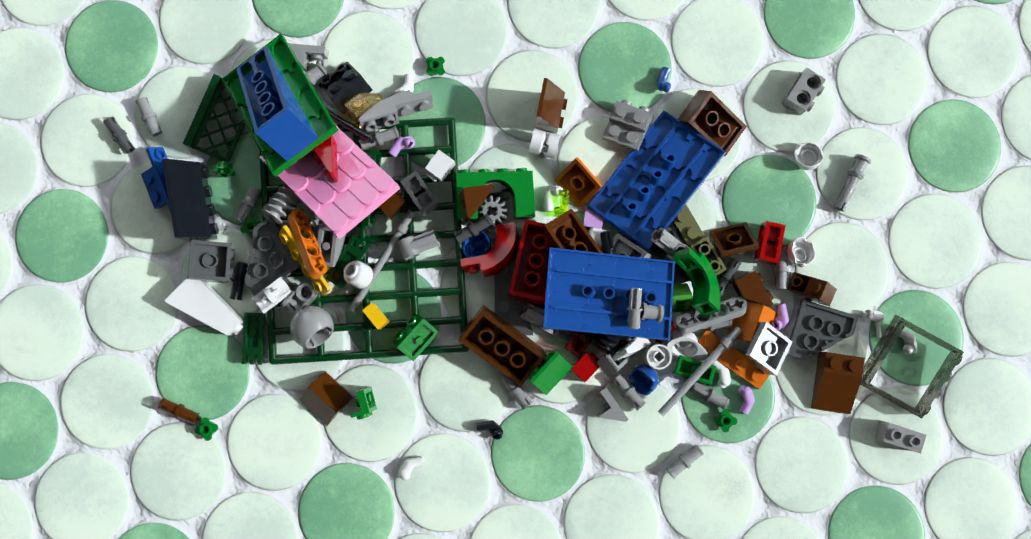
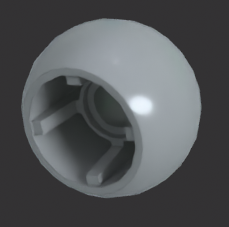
(311, 326)

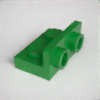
(415, 336)
(366, 402)

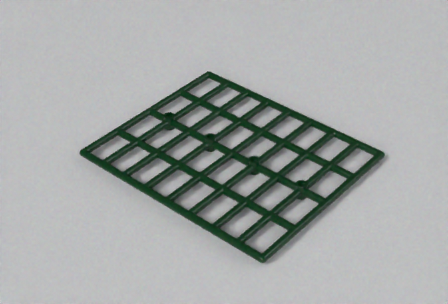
(367, 326)

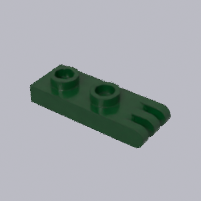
(350, 253)
(253, 338)

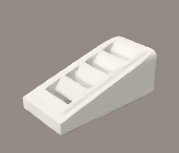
(632, 347)

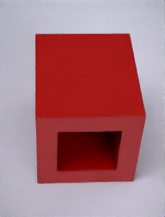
(586, 366)

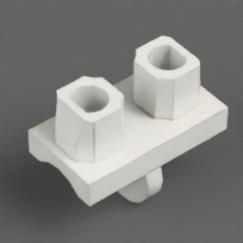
(272, 295)

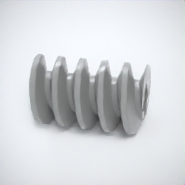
(279, 204)

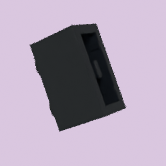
(344, 85)

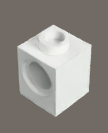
(439, 166)

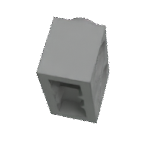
(802, 90)
(900, 436)

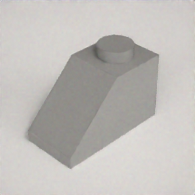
(330, 245)

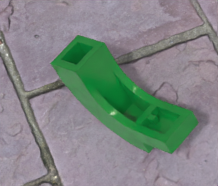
(703, 279)

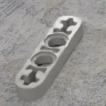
(713, 318)

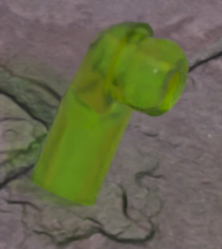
(564, 203)

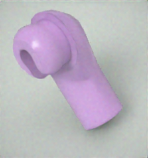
(400, 144)
(782, 317)
(748, 398)

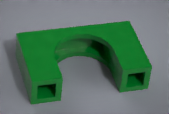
(518, 182)

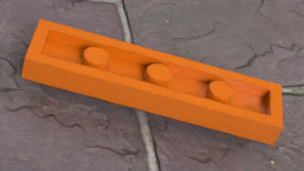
(734, 360)

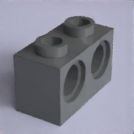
(420, 193)

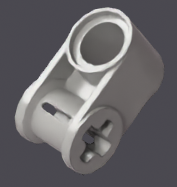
(297, 299)

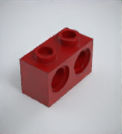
(770, 242)

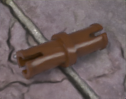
(178, 411)

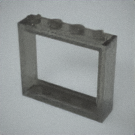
(883, 348)

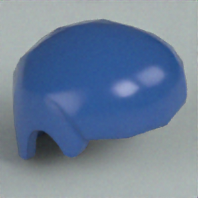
(476, 245)
(644, 379)

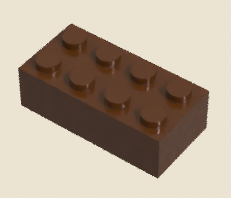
(502, 345)

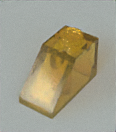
(360, 104)

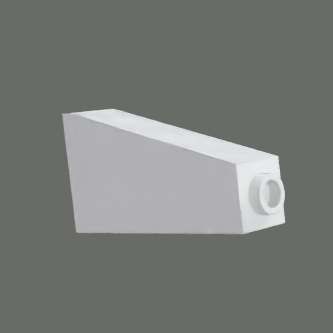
(206, 305)

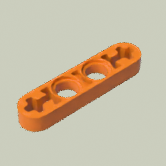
(314, 263)

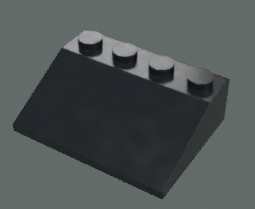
(190, 200)

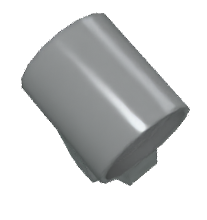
(667, 242)
(413, 246)
(534, 315)

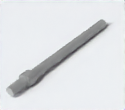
(401, 229)
(725, 343)

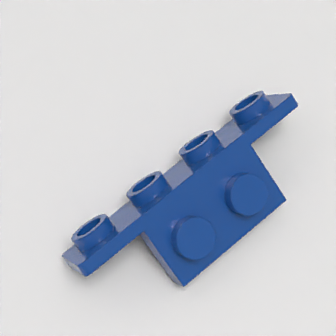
(155, 179)

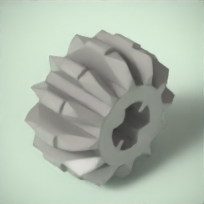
(494, 205)

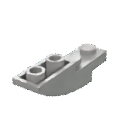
(398, 105)

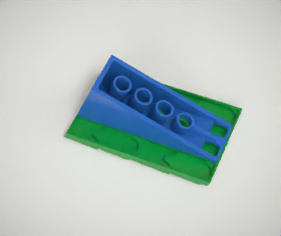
(279, 105)

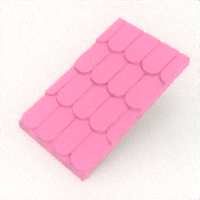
(342, 204)

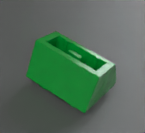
(550, 372)

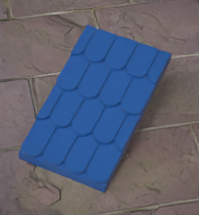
(656, 180)
(593, 291)

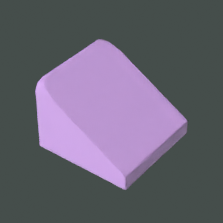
(592, 220)

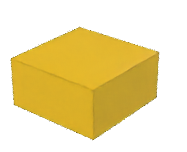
(376, 316)

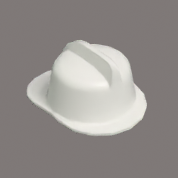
(687, 346)

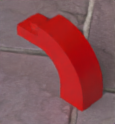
(499, 256)

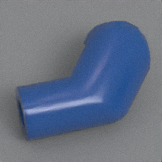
(662, 78)

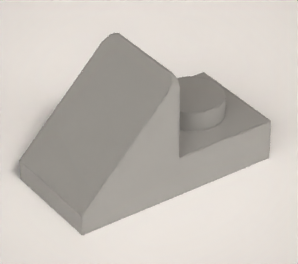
(304, 52)
(613, 411)

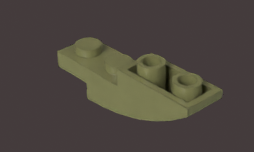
(695, 239)

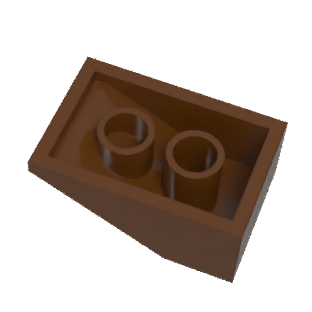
(550, 107)
(712, 120)
(569, 233)
(836, 382)

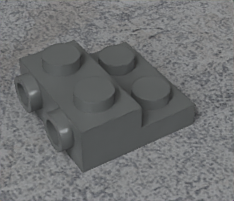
(210, 261)

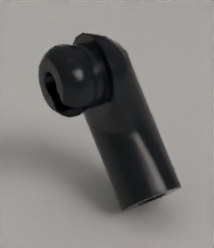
(492, 427)

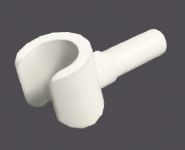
(878, 317)

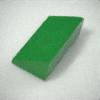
(686, 366)

